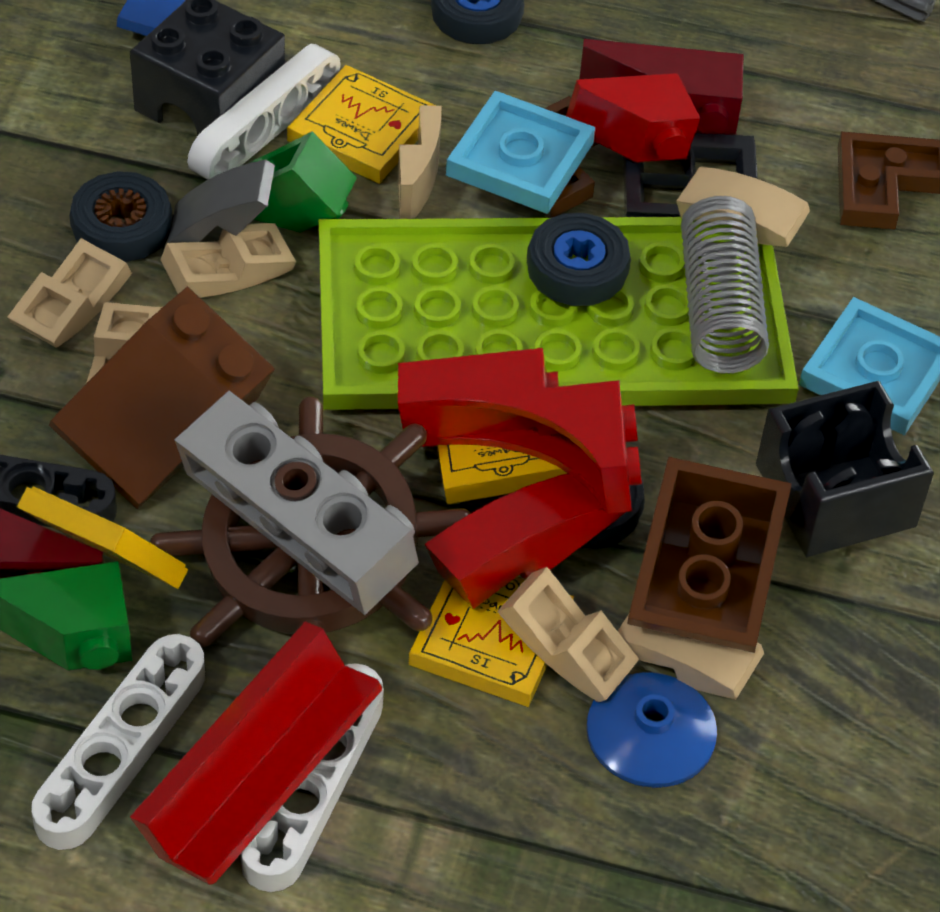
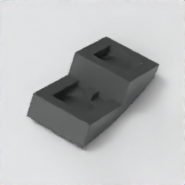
(223, 201)

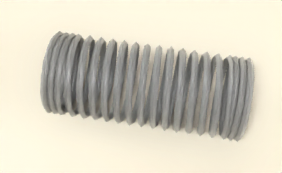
(728, 320)

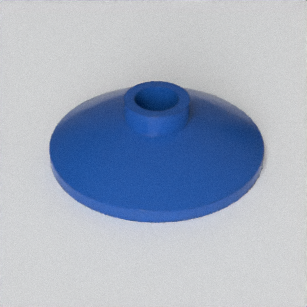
(648, 750)

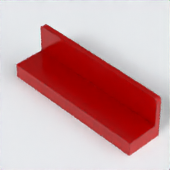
(254, 756)

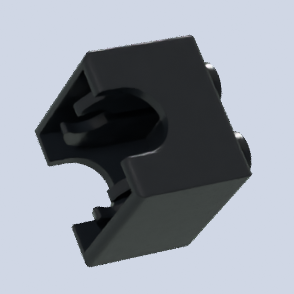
(203, 61)
(843, 468)

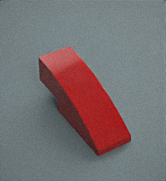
(517, 536)

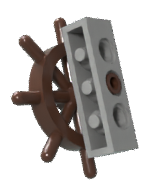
(310, 506)

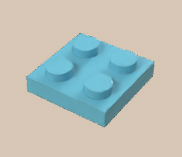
(520, 151)
(873, 347)

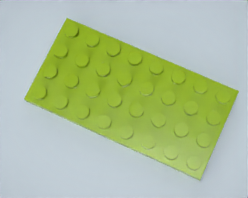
(465, 290)

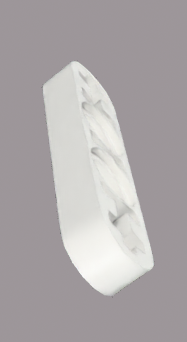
(262, 112)
(113, 735)
(304, 829)

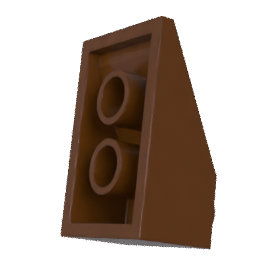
(155, 391)
(710, 554)

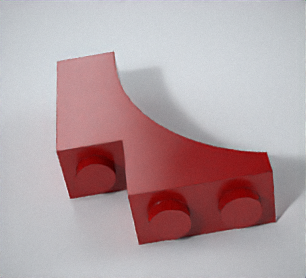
(521, 407)

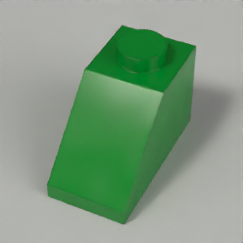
(306, 185)
(69, 615)

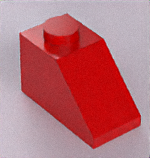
(638, 115)

